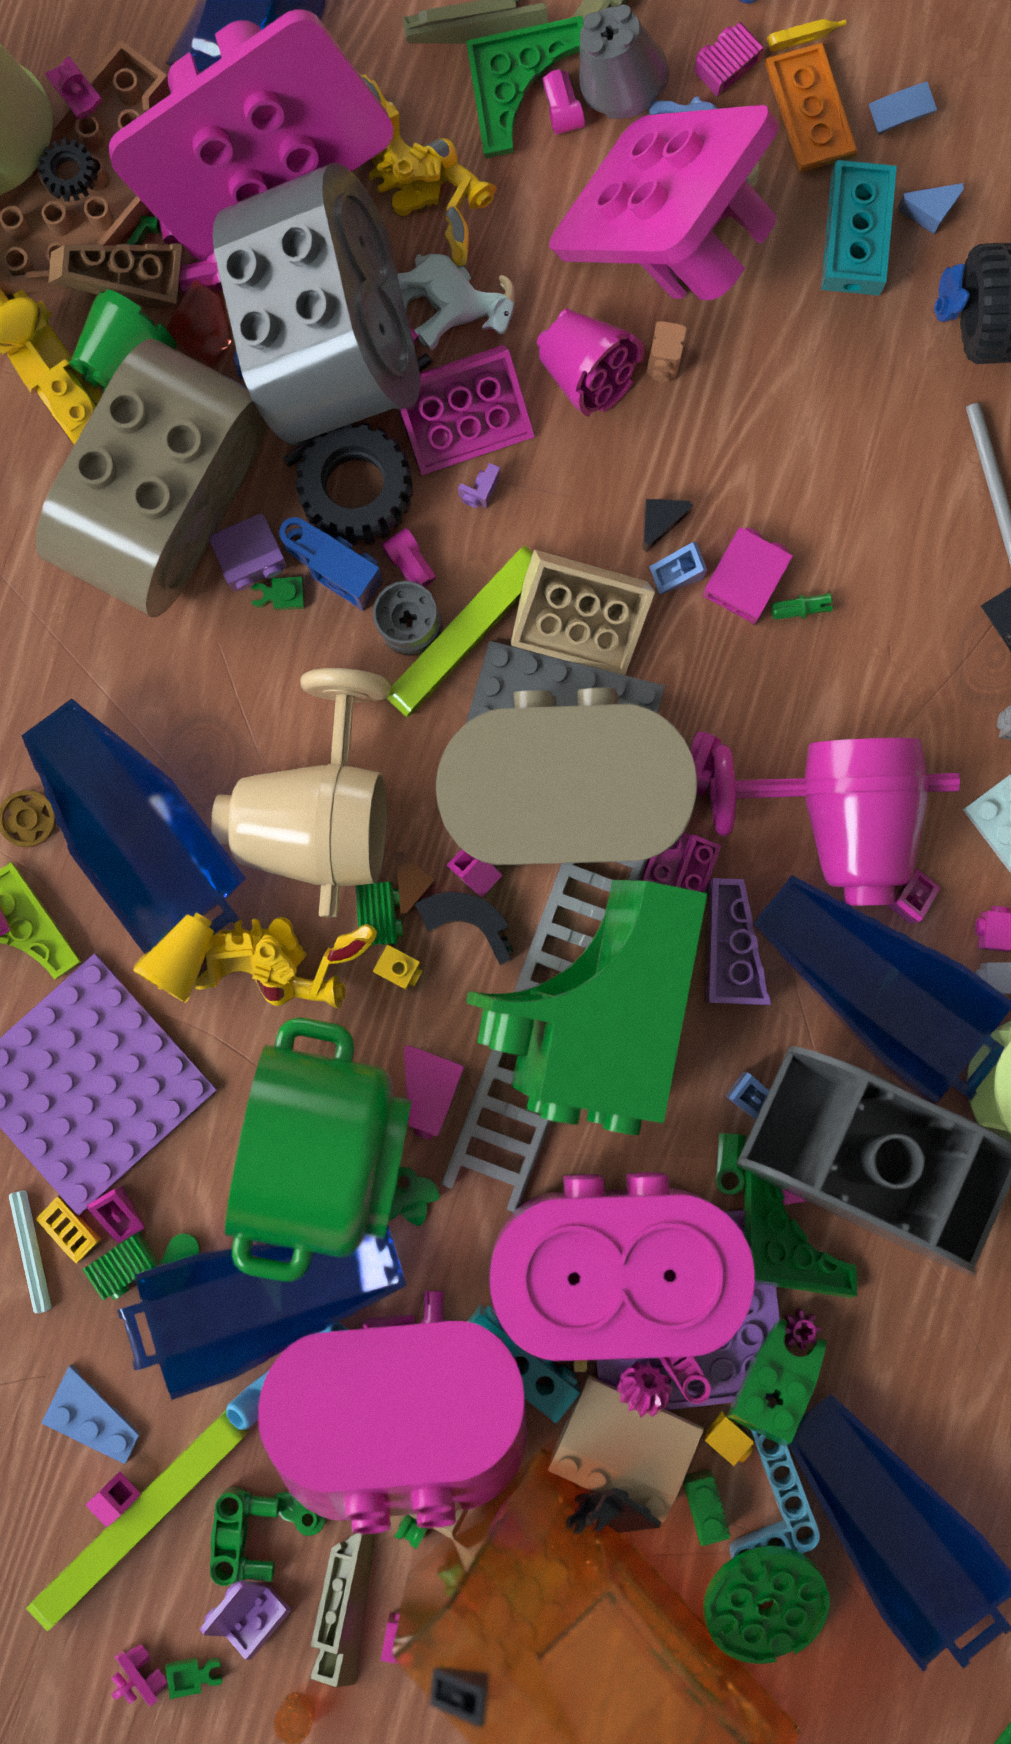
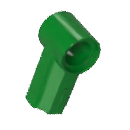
(728, 1153)

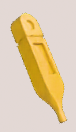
(802, 34)

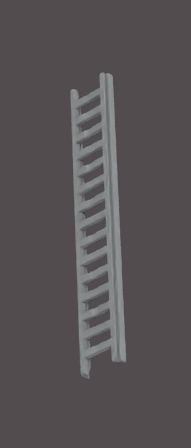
(492, 1070)

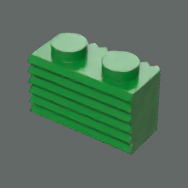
(377, 908)
(116, 1268)
(706, 1507)

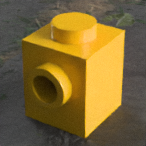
(398, 968)
(729, 1439)

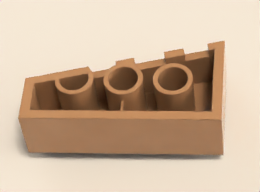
(138, 272)

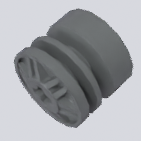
(398, 604)

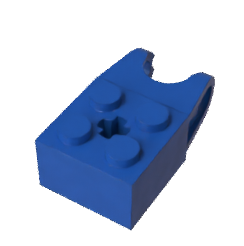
(333, 562)

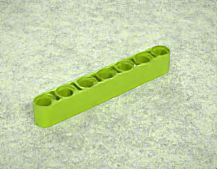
(461, 635)

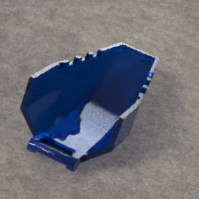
(895, 996)
(221, 1322)
(909, 1546)

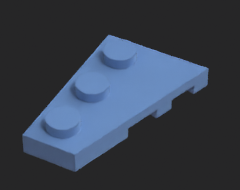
(89, 1418)

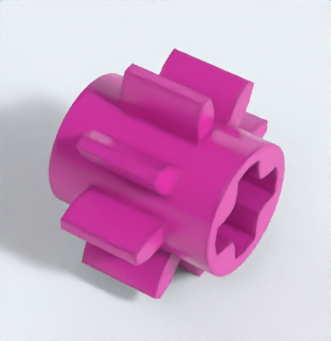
(806, 1335)

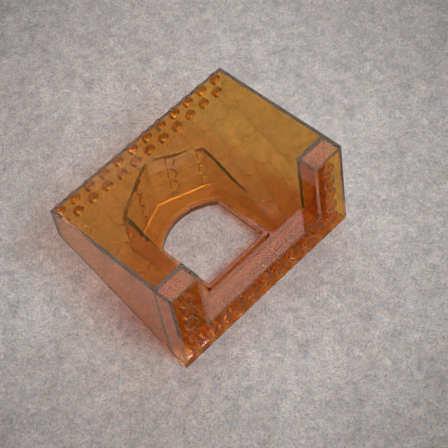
(572, 1633)

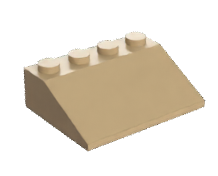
(580, 612)
(617, 1449)

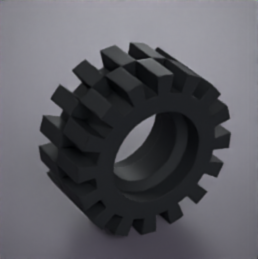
(59, 155)

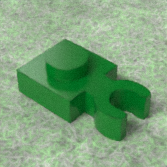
(284, 593)
(186, 1676)

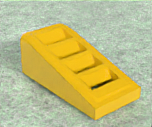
(67, 1246)

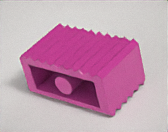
(728, 58)

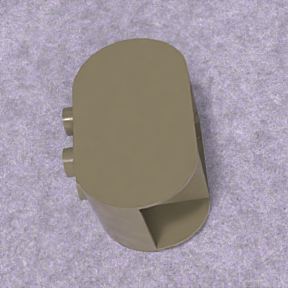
(150, 477)
(566, 782)

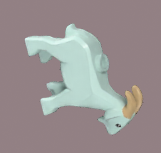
(454, 298)

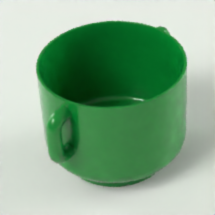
(314, 1153)

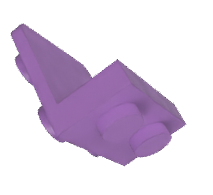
(247, 553)
(247, 1616)

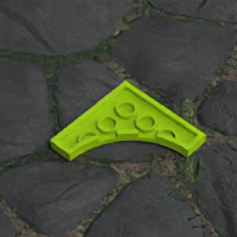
(32, 925)

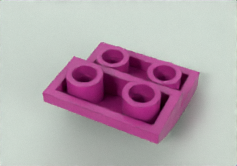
(684, 864)

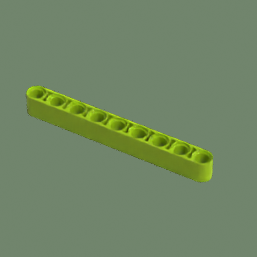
(135, 1521)

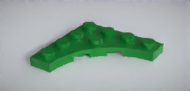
(507, 67)
(781, 1247)

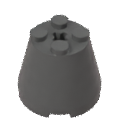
(620, 63)

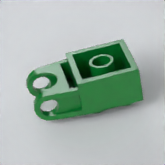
(784, 1376)

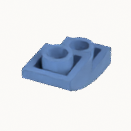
(903, 107)

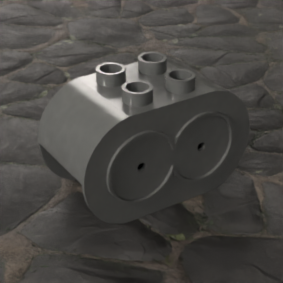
(315, 305)
(880, 1158)

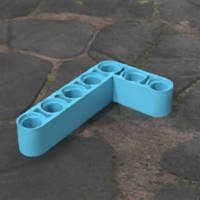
(782, 1489)

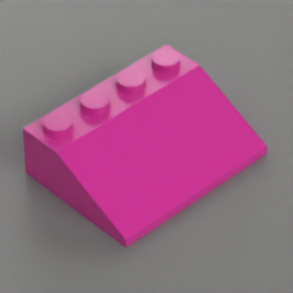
(466, 410)

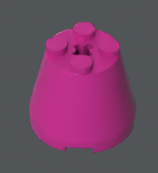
(589, 360)

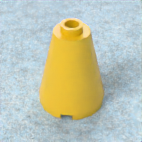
(178, 957)

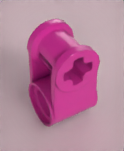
(683, 1373)

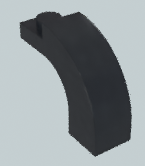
(464, 907)

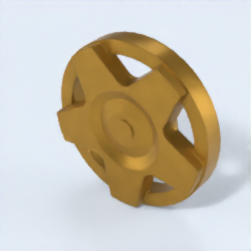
(27, 818)

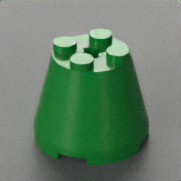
(110, 334)

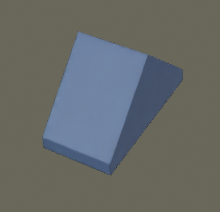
(930, 205)
(679, 569)
(748, 1094)

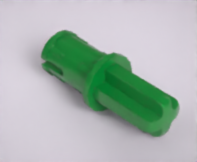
(801, 606)

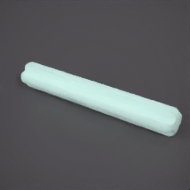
(30, 1251)

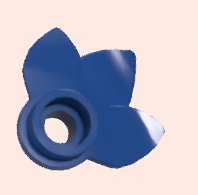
(951, 295)

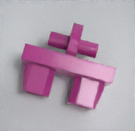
(74, 88)
(147, 1687)

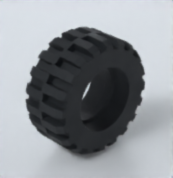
(987, 312)
(349, 445)

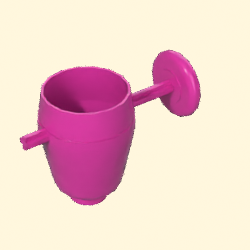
(861, 804)

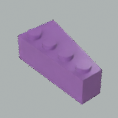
(732, 952)

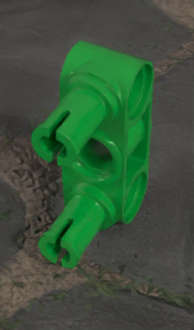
(230, 1537)

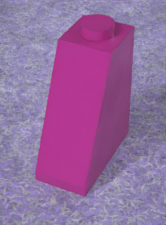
(431, 1087)

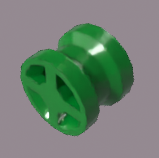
(410, 1531)

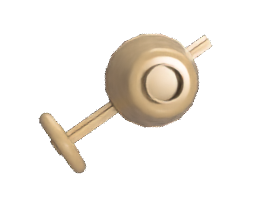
(314, 820)

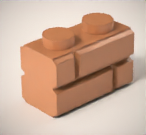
(666, 351)

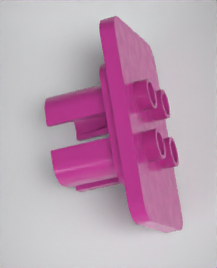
(248, 123)
(665, 194)

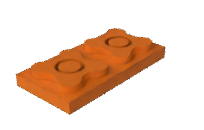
(811, 107)

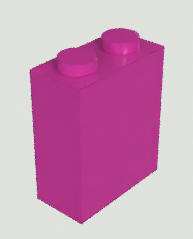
(747, 574)

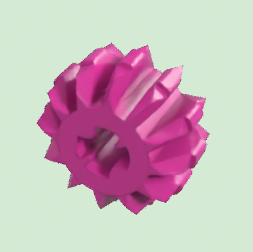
(644, 1389)

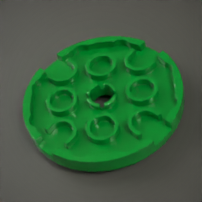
(757, 1577)

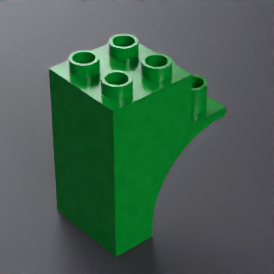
(609, 1022)

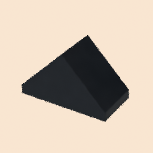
(661, 518)
(461, 1693)

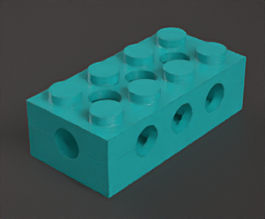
(874, 216)
(549, 1398)

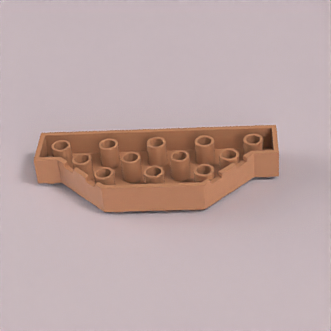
(38, 222)

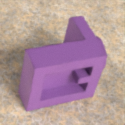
(485, 484)

